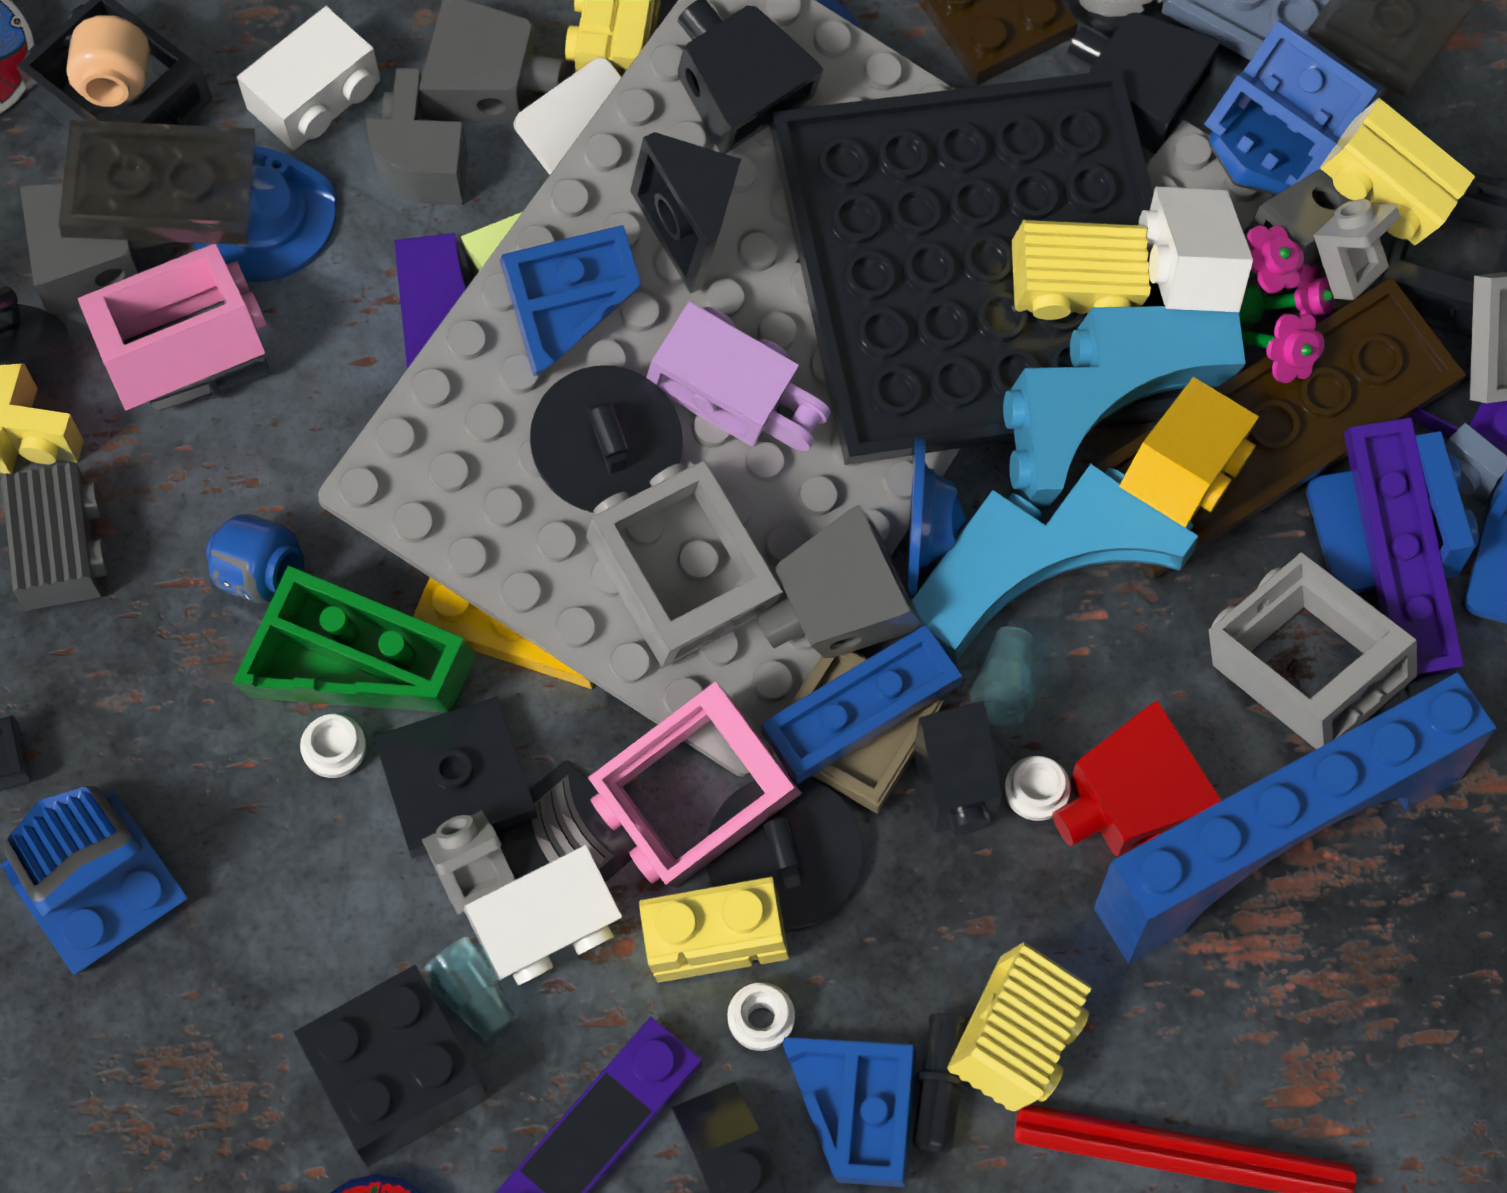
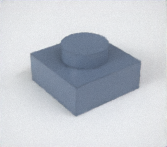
(1479, 462)

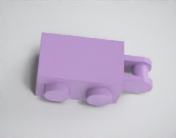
(734, 380)

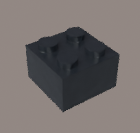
(390, 1065)

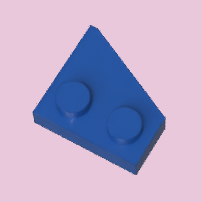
(568, 290)
(858, 1104)

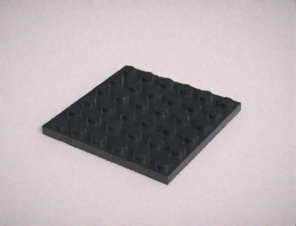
(909, 246)

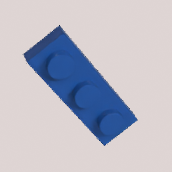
(861, 704)

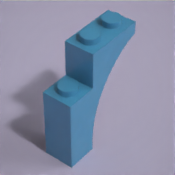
(1115, 361)
(1011, 551)

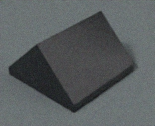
(684, 199)

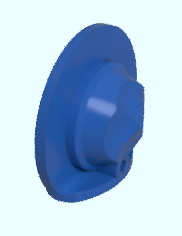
(289, 218)
(934, 518)

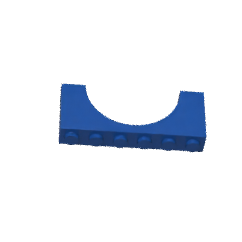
(1396, 755)

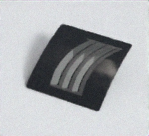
(564, 824)

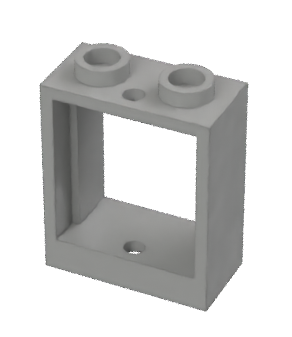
(709, 621)
(1354, 694)

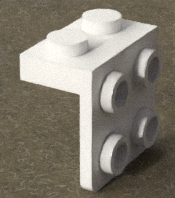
(561, 114)

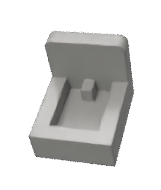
(1353, 247)
(468, 859)

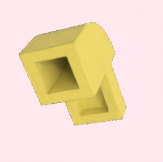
(28, 431)

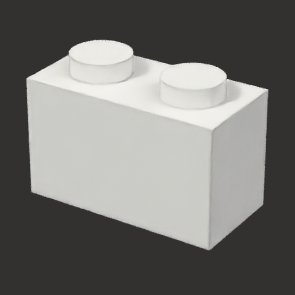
(310, 78)
(1196, 249)
(542, 915)

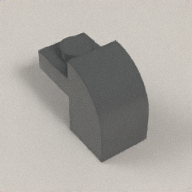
(414, 155)

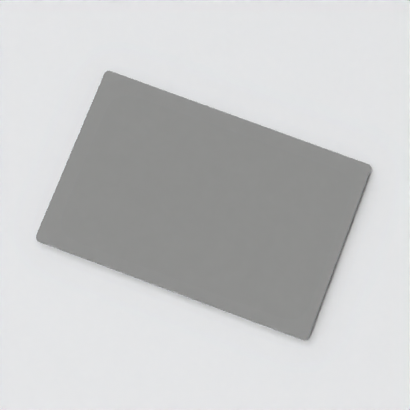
(448, 453)

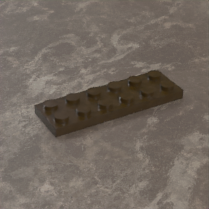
(1373, 369)

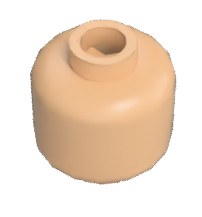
(108, 60)

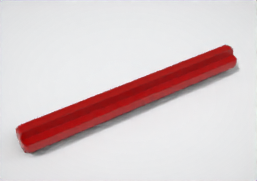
(1181, 1152)

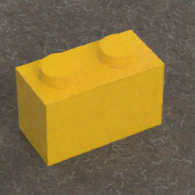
(1189, 452)

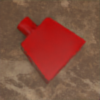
(1135, 785)

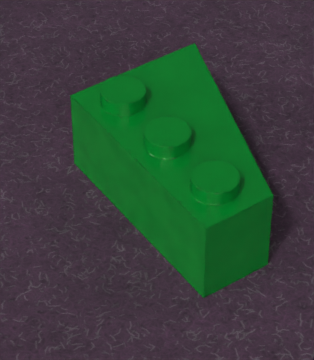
(350, 652)

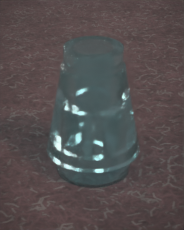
(1006, 678)
(470, 987)

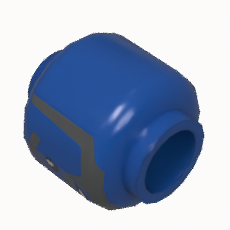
(252, 556)

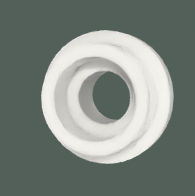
(761, 996)

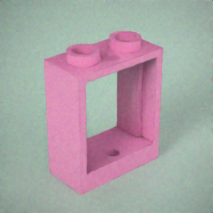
(182, 351)
(619, 809)

